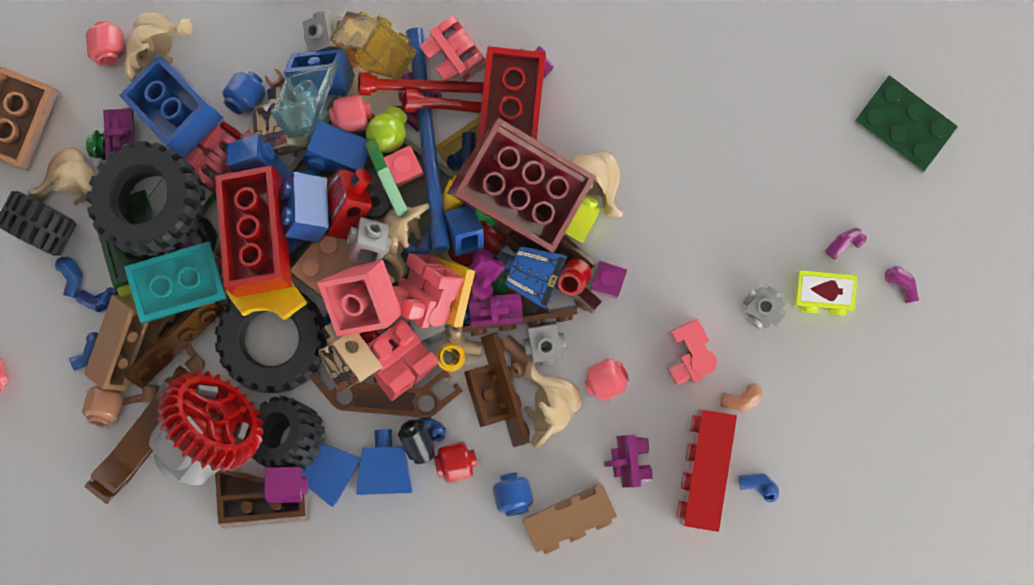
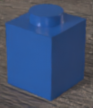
(249, 154)
(464, 230)

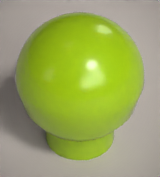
(388, 129)

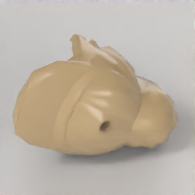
(150, 37)
(67, 174)
(608, 177)
(399, 232)
(554, 404)

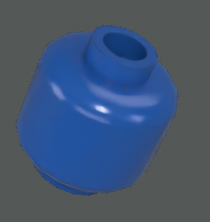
(243, 92)
(513, 494)

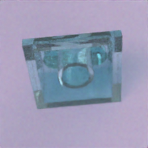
(303, 99)

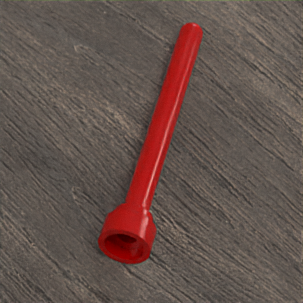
(370, 84)
(416, 101)

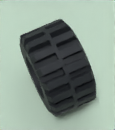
(36, 223)
(303, 437)

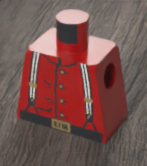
(347, 201)

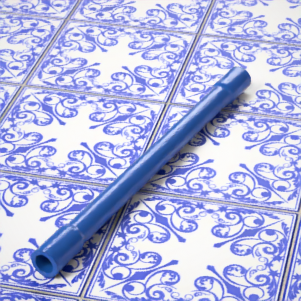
(437, 225)

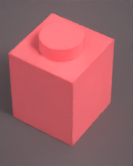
(404, 166)

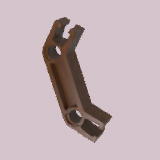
(372, 399)
(130, 452)

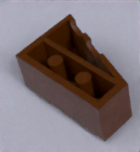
(243, 502)

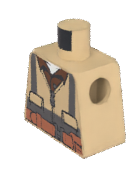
(267, 127)
(347, 358)

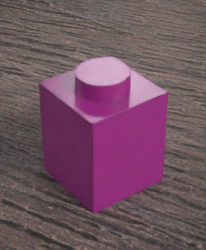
(608, 279)
(285, 485)

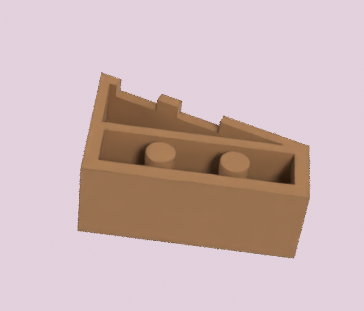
(121, 343)
(569, 519)

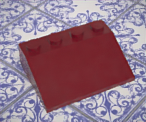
(522, 185)

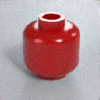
(455, 462)

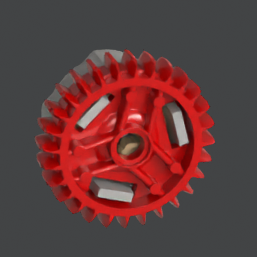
(203, 428)

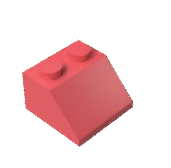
(360, 299)

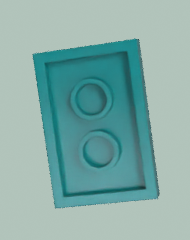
(175, 282)

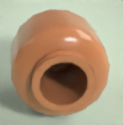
(102, 406)

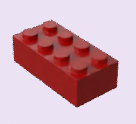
(512, 89)
(252, 232)
(707, 470)

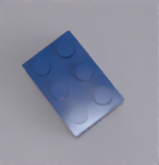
(171, 106)

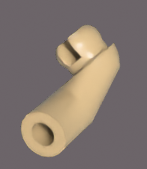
(457, 336)

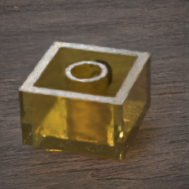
(374, 44)

